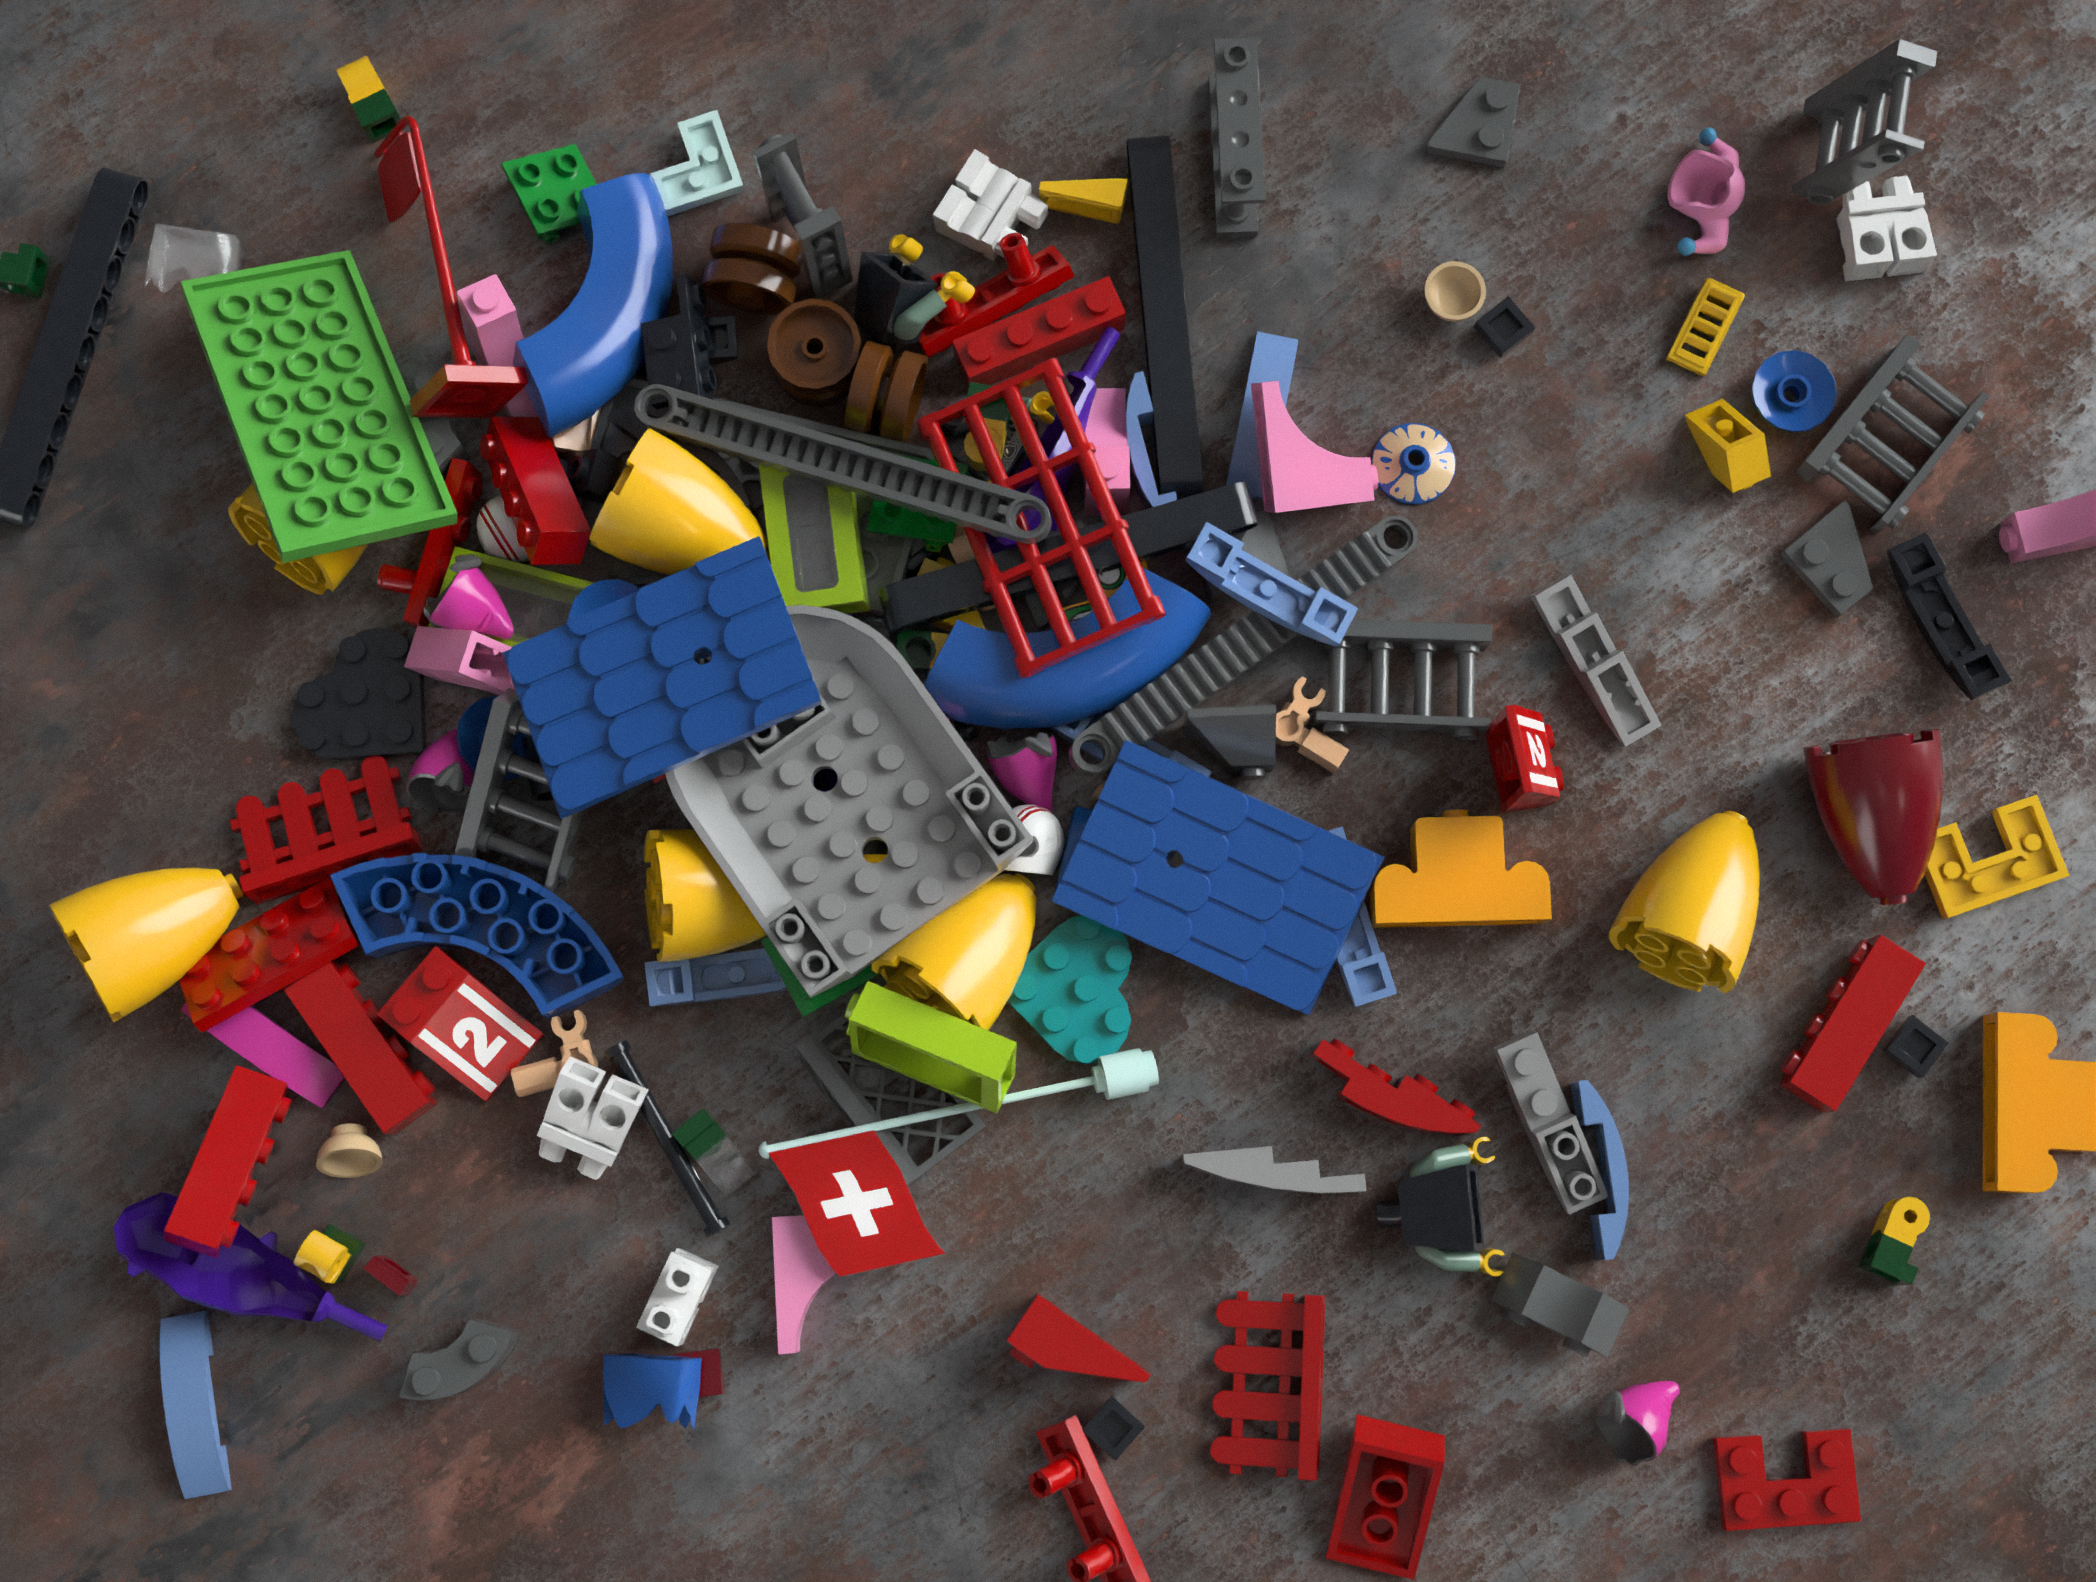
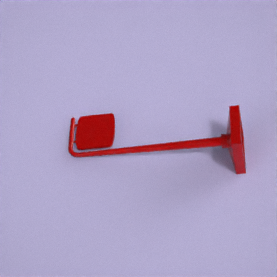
(459, 388)

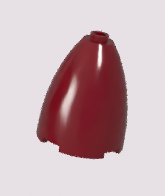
(1881, 807)

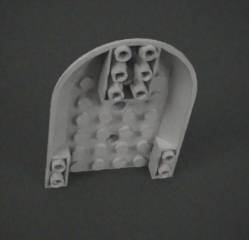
(898, 782)

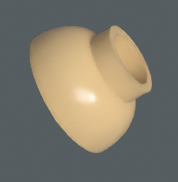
(1455, 291)
(349, 1153)

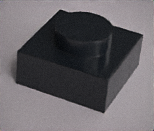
(1504, 327)
(1915, 1046)
(1113, 1428)

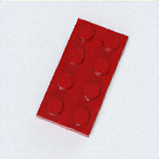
(268, 954)

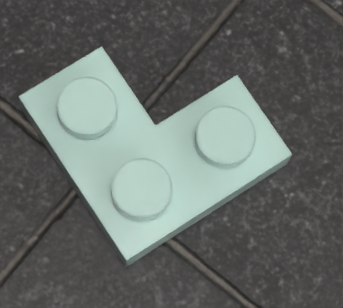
(707, 175)

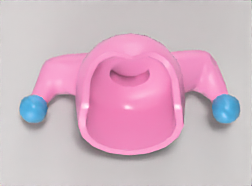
(1709, 191)

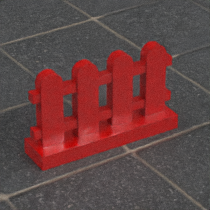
(310, 864)
(1267, 1406)

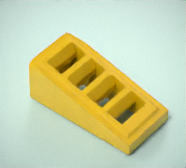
(1087, 198)
(1724, 298)

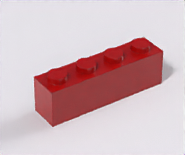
(1039, 333)
(535, 490)
(1851, 1023)
(362, 1047)
(227, 1161)

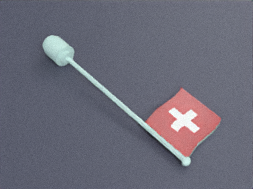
(859, 1195)

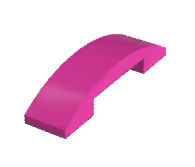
(279, 1054)

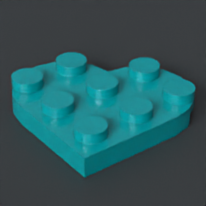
(1073, 991)

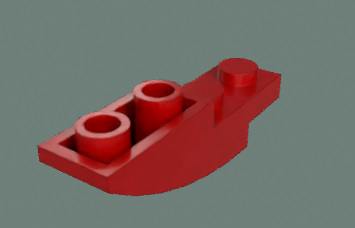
(1407, 1105)

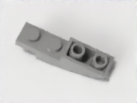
(1549, 1123)

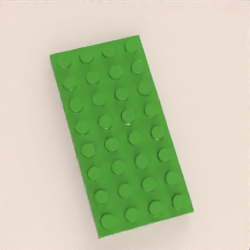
(317, 405)

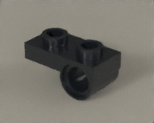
(591, 473)

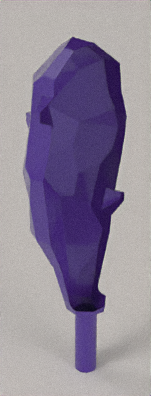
(1055, 439)
(240, 1282)

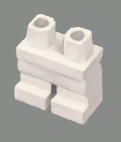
(987, 206)
(1885, 231)
(585, 1125)
(676, 1296)

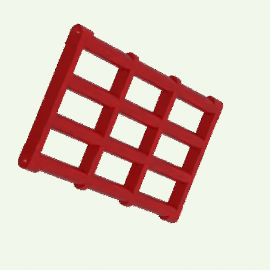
(1074, 546)

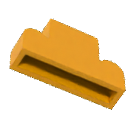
(1459, 879)
(2031, 1104)

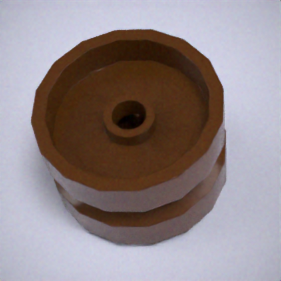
(752, 268)
(812, 328)
(886, 393)

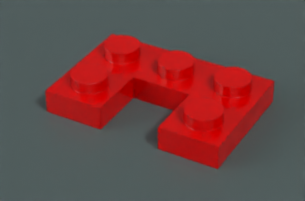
(1821, 1497)

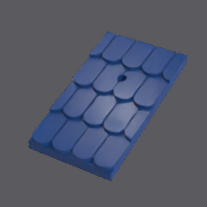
(622, 688)
(1256, 886)

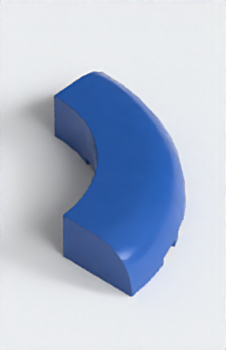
(599, 338)
(981, 686)
(481, 910)

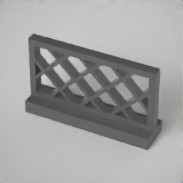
(857, 1111)

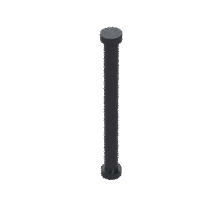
(671, 1147)

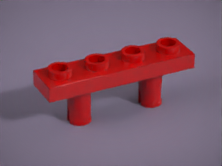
(1004, 293)
(465, 488)
(1079, 1477)

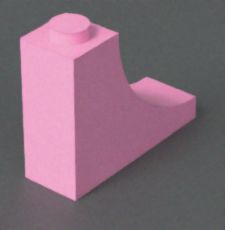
(492, 332)
(1108, 433)
(1298, 471)
(2050, 528)
(460, 658)
(799, 1276)

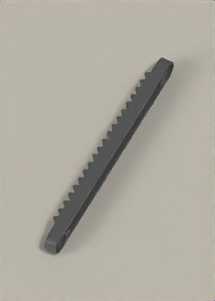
(843, 464)
(1234, 650)

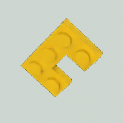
(2028, 863)

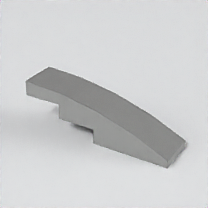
(1595, 661)
(1258, 1169)

